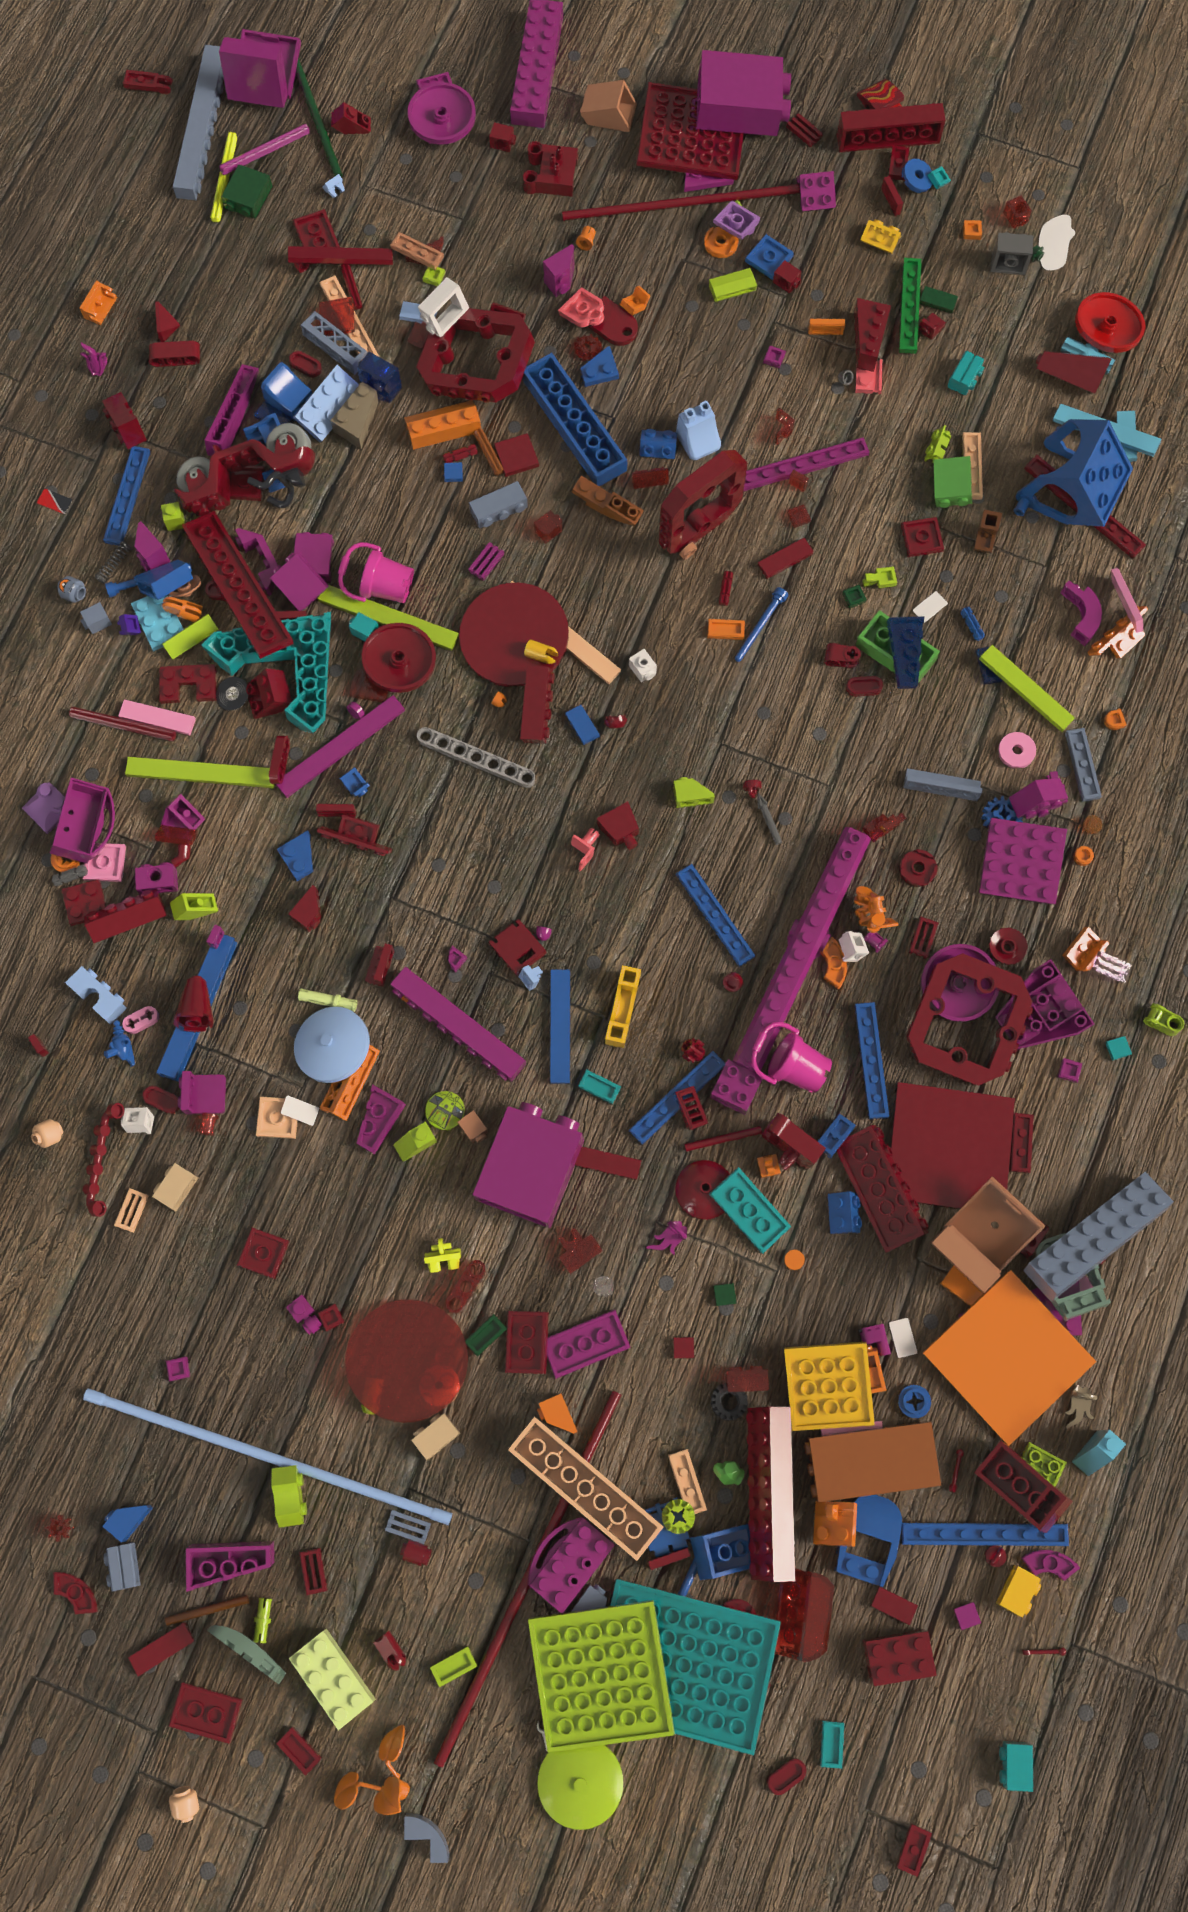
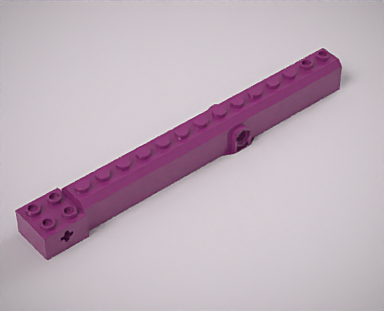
(805, 941)

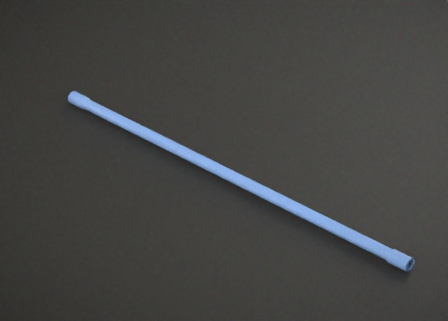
(103, 1400)

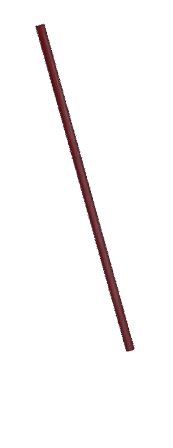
(519, 1596)

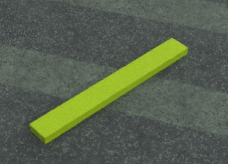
(385, 615)
(198, 772)

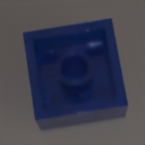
(380, 376)

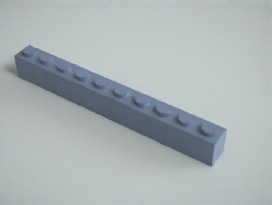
(199, 126)

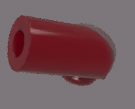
(183, 855)

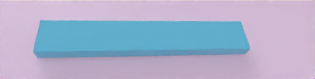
(1127, 436)

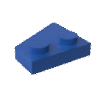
(600, 369)

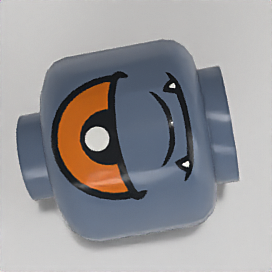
(71, 589)

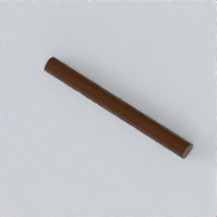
(207, 1610)

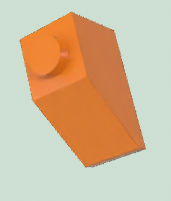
(556, 1413)

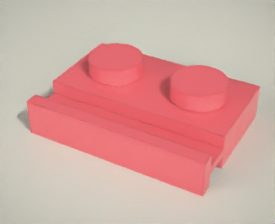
(869, 381)

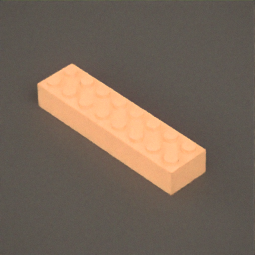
(586, 1488)

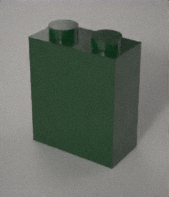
(246, 191)

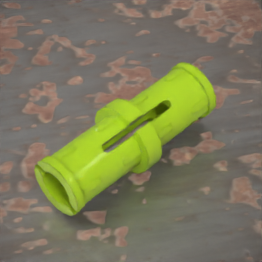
(262, 1620)

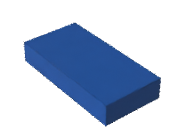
(582, 724)

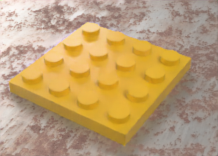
(829, 1386)

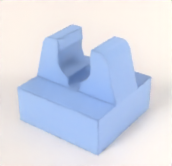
(336, 182)
(530, 977)

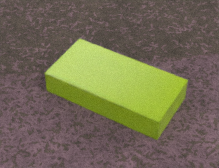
(453, 1666)

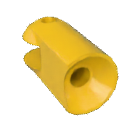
(538, 650)

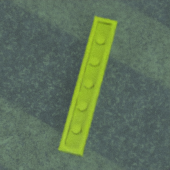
(1026, 688)

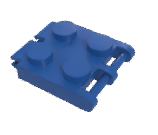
(665, 1537)

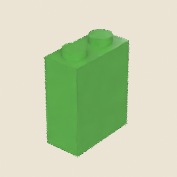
(953, 481)

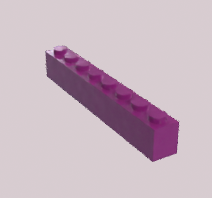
(458, 1024)

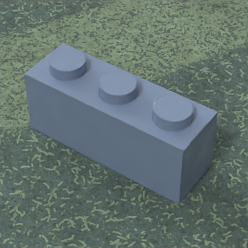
(498, 505)

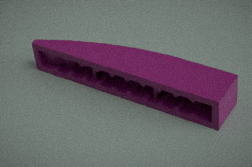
(232, 410)

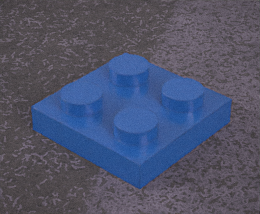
(768, 256)

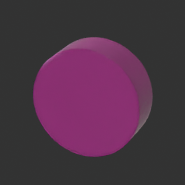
(355, 710)

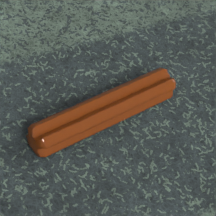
(488, 451)

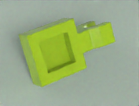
(883, 577)

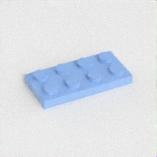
(325, 403)

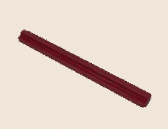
(123, 724)

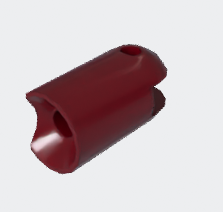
(390, 1651)

